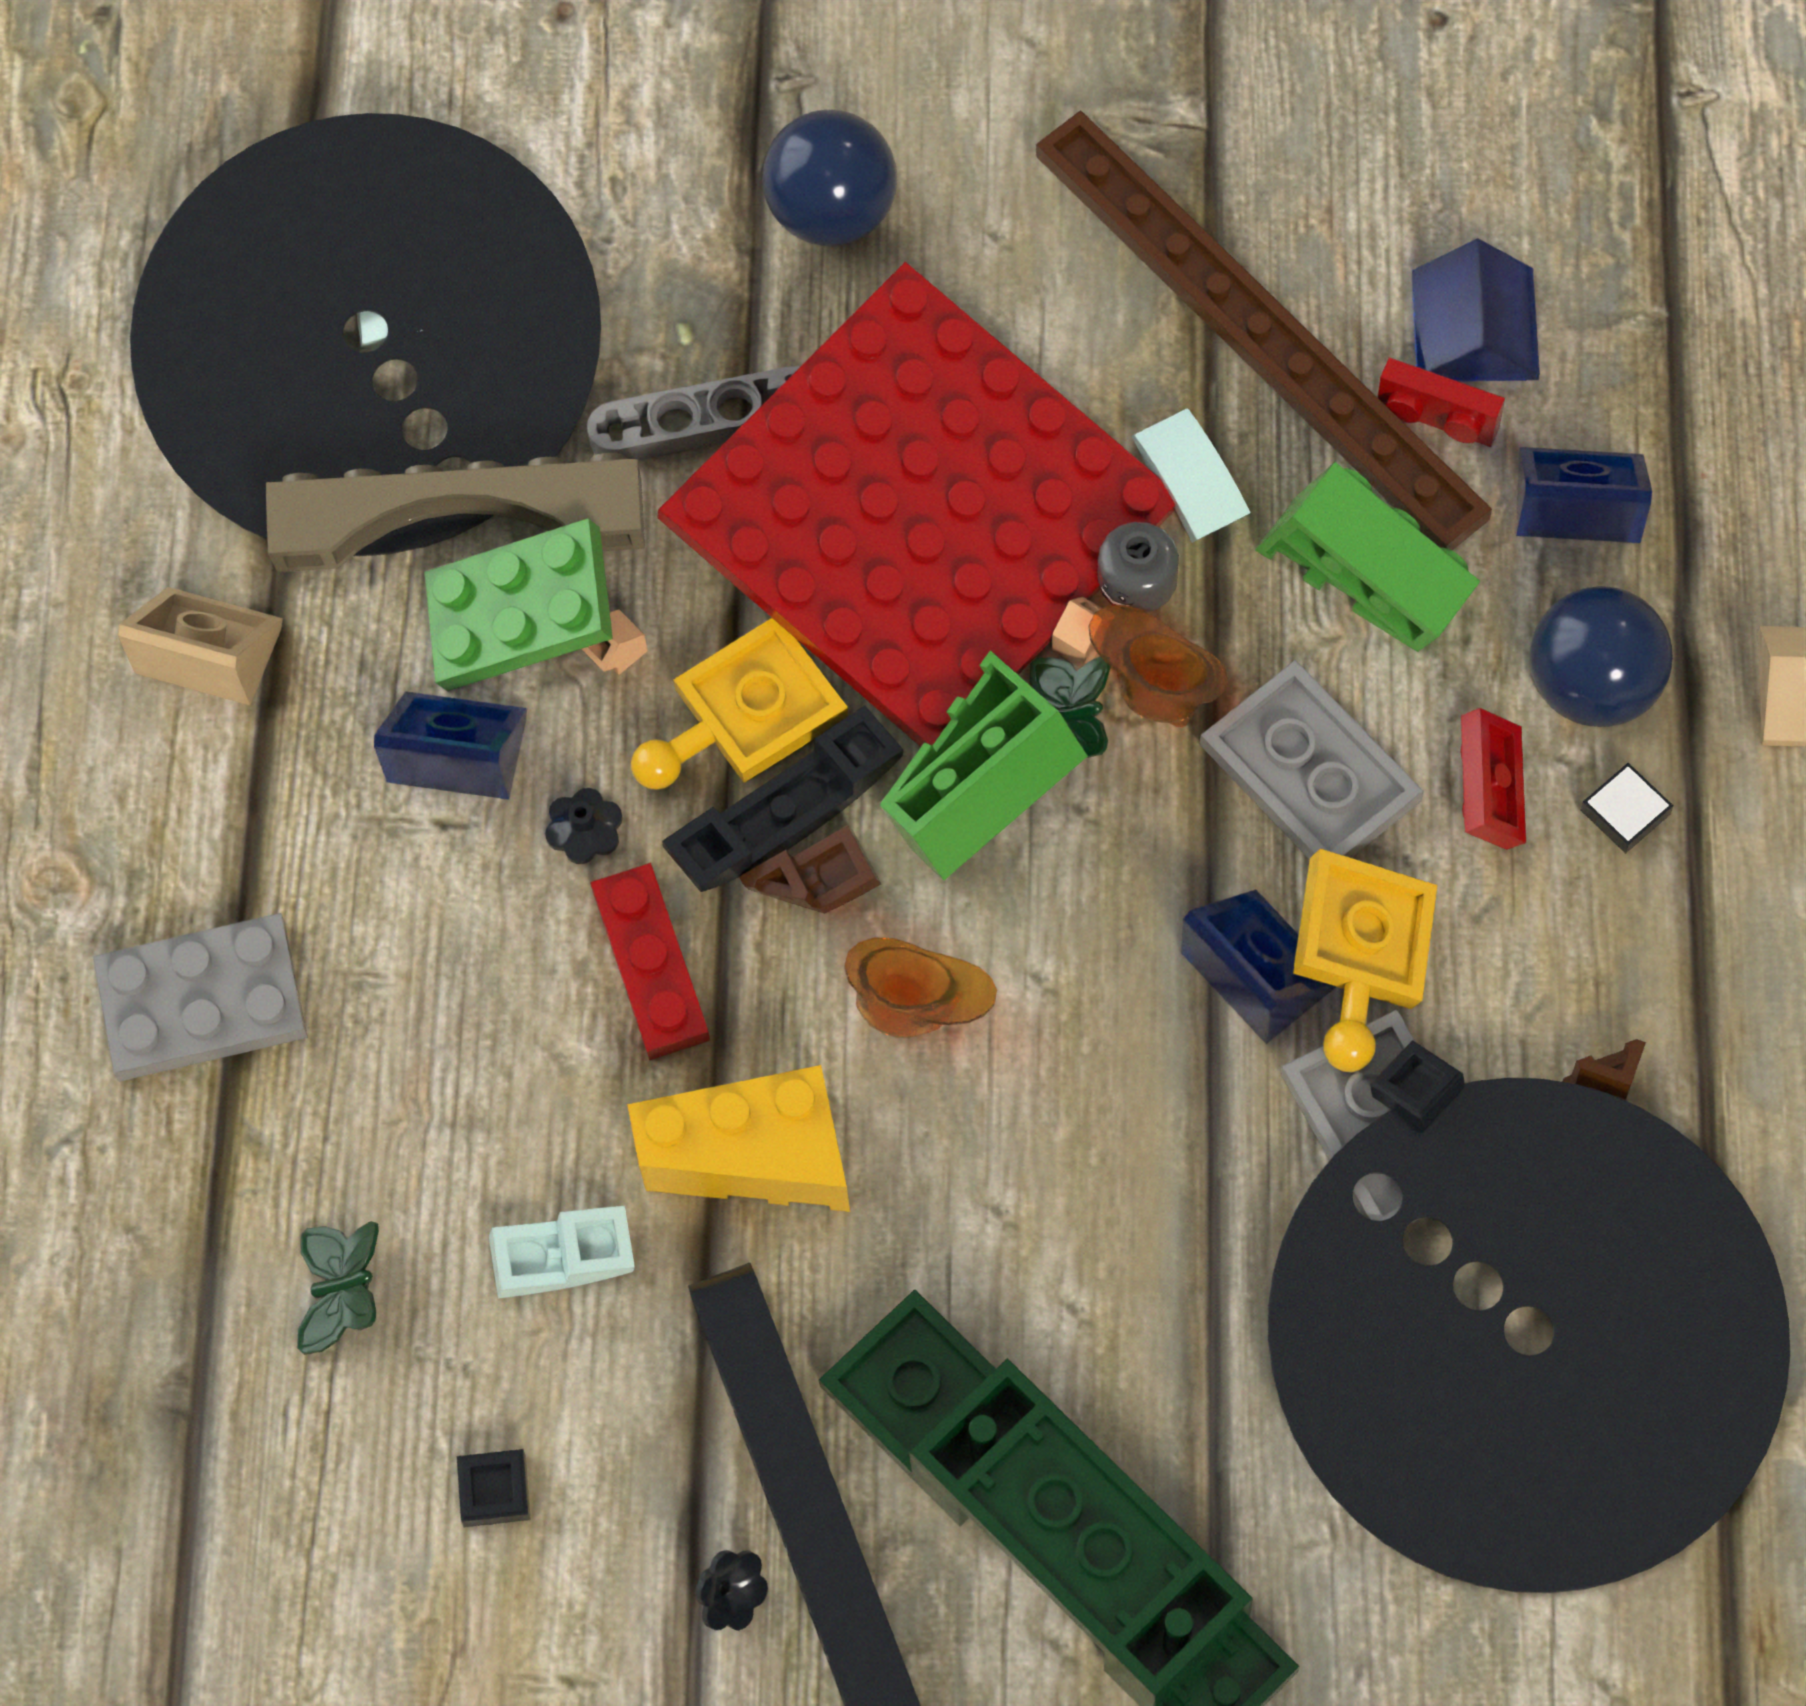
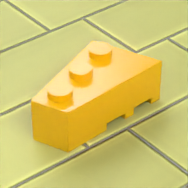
(744, 1140)

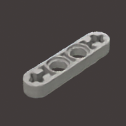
(699, 400)

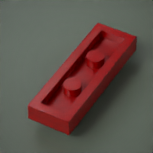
(650, 961)

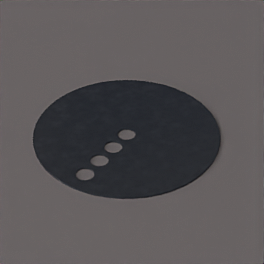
(341, 218)
(1558, 1459)

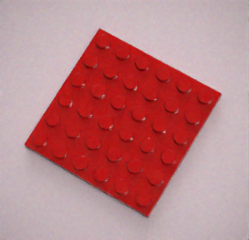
(914, 504)

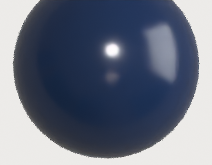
(829, 177)
(1601, 656)

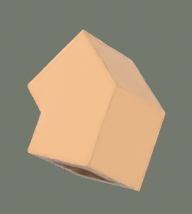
(1072, 633)
(624, 649)

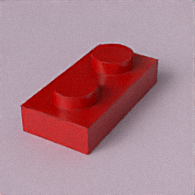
(1440, 402)
(1493, 779)

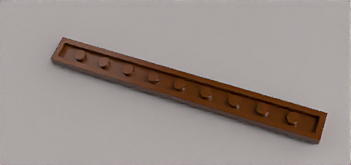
(1263, 332)

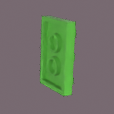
(518, 605)

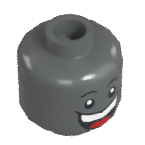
(1138, 566)

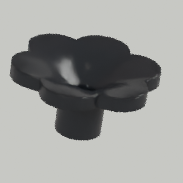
(587, 835)
(731, 1590)

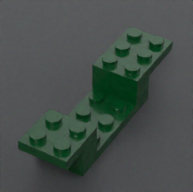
(1060, 1510)

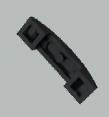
(787, 807)

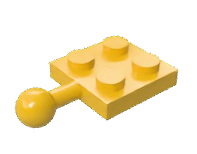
(750, 700)
(1365, 935)

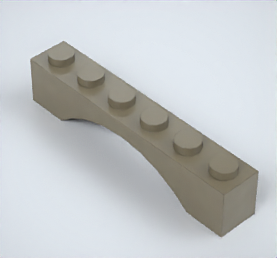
(331, 519)

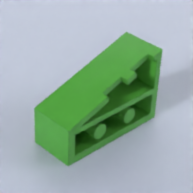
(1373, 556)
(982, 769)

